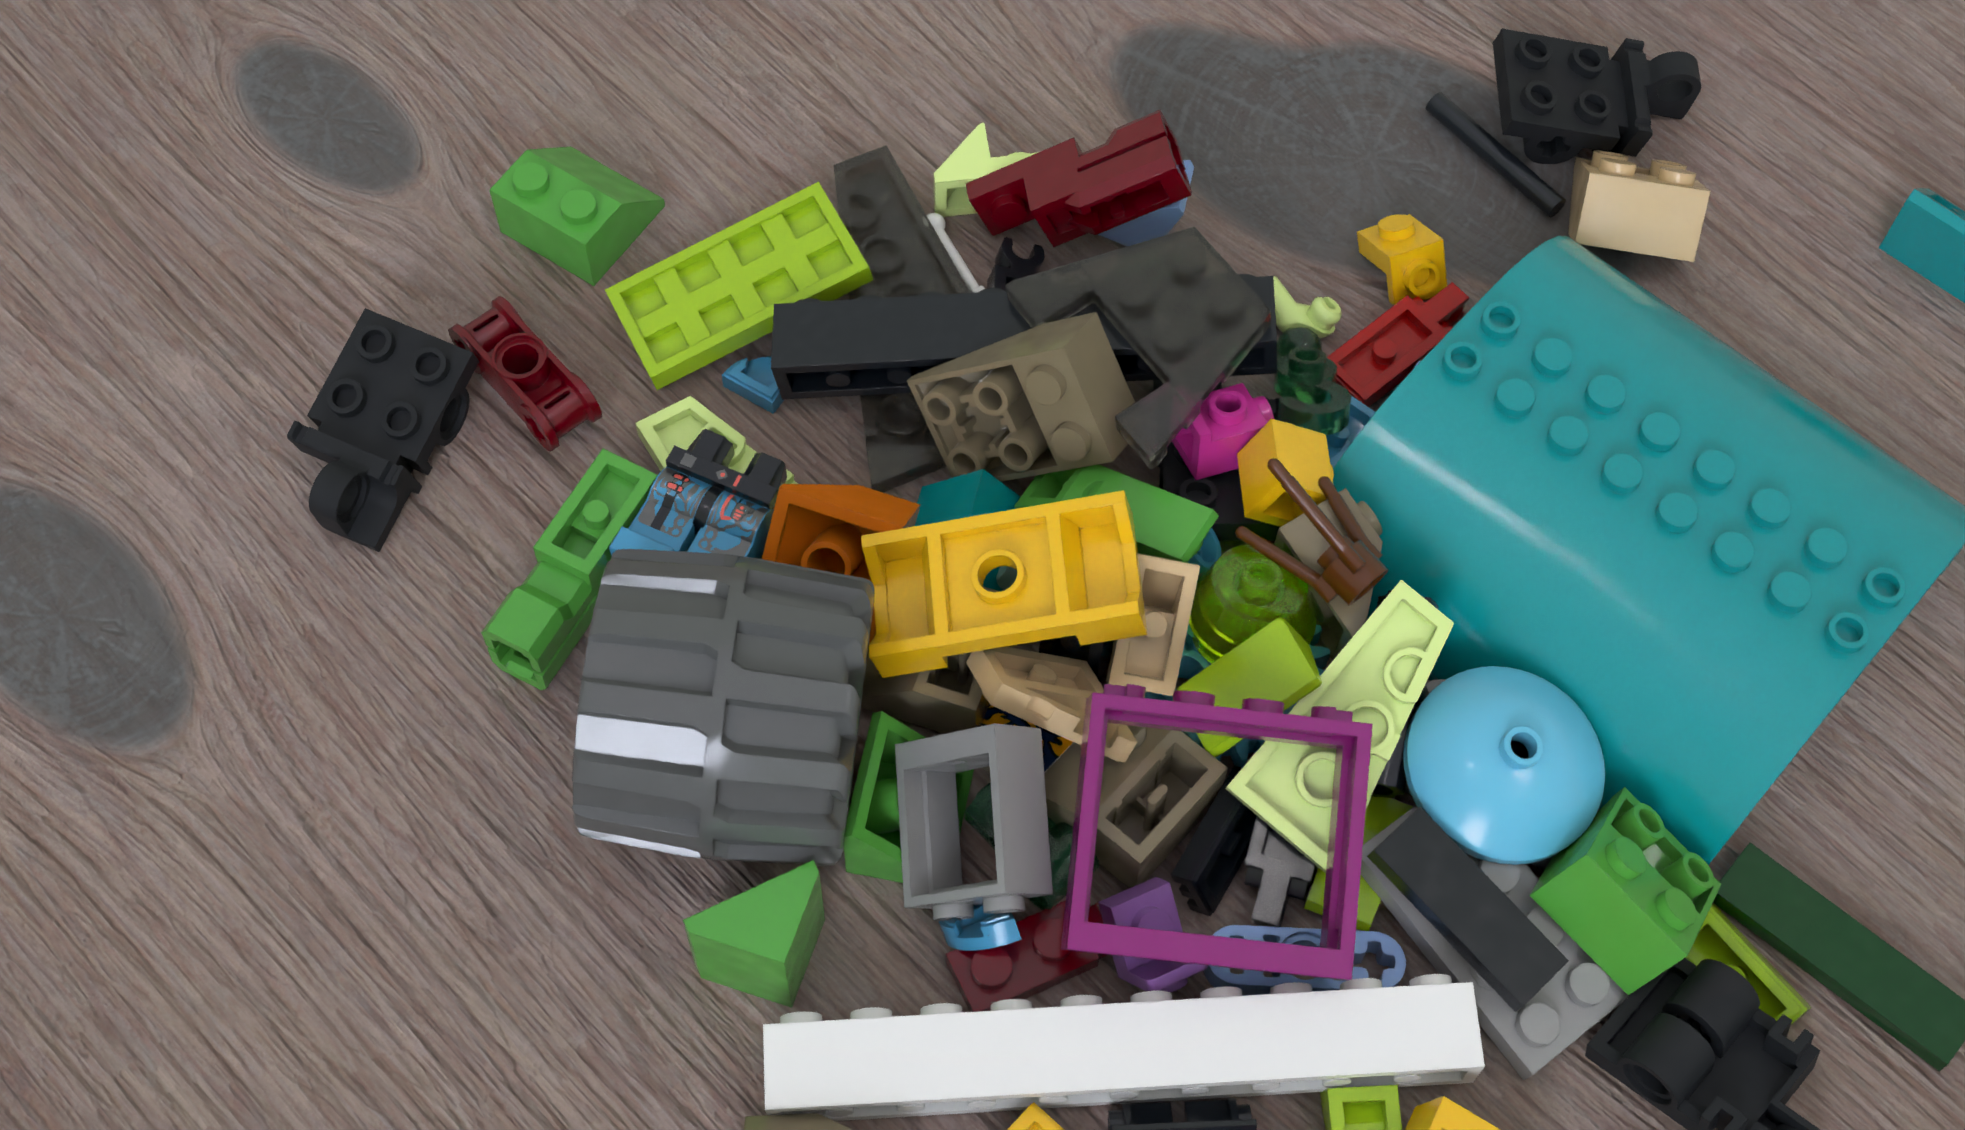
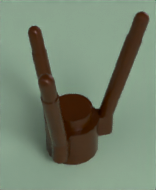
(1351, 561)

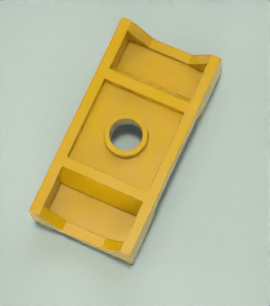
(1072, 579)

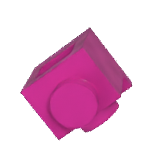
(1221, 430)

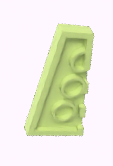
(1378, 681)

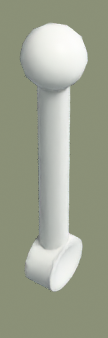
(939, 225)

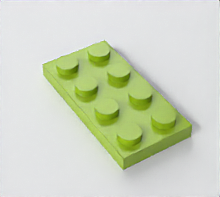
(727, 284)

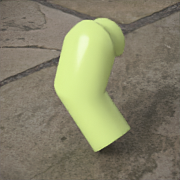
(1318, 316)

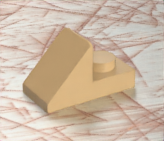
(1168, 602)

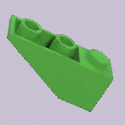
(1163, 521)

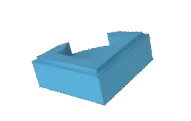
(754, 382)
(973, 932)

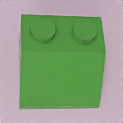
(572, 209)

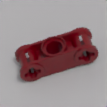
(546, 396)

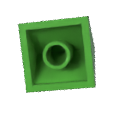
(872, 823)
(761, 936)

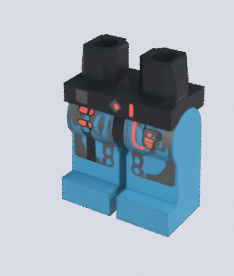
(705, 504)

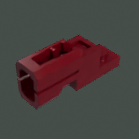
(1086, 191)

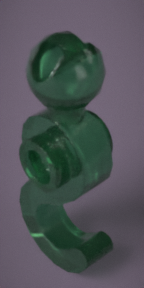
(1309, 384)

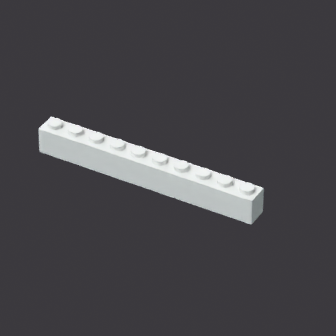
(1123, 1050)

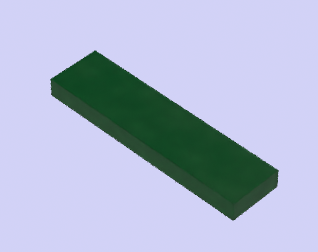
(1844, 956)

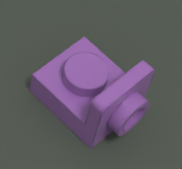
(1149, 907)

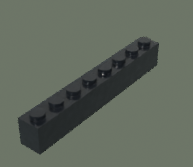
(881, 342)

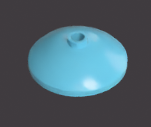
(1480, 789)

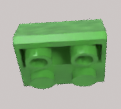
(1628, 892)

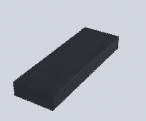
(1468, 909)

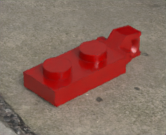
(1395, 342)

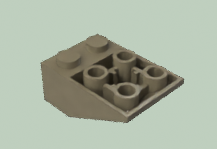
(1028, 402)
(1143, 802)

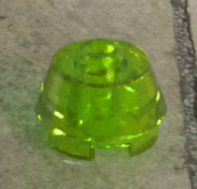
(1243, 596)

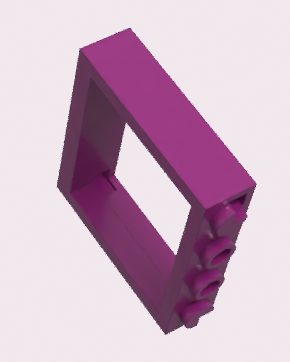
(1256, 720)

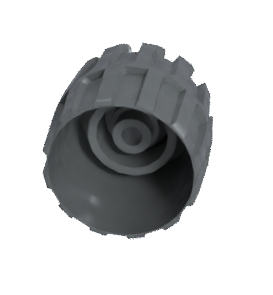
(721, 707)

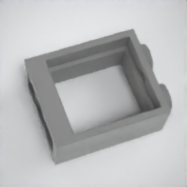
(932, 826)

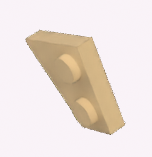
(1046, 693)

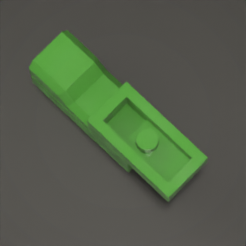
(556, 602)

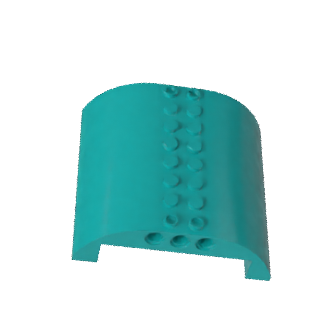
(1645, 531)

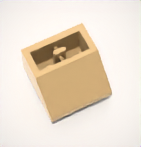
(1637, 207)

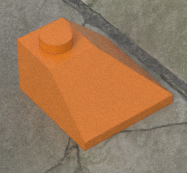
(824, 526)

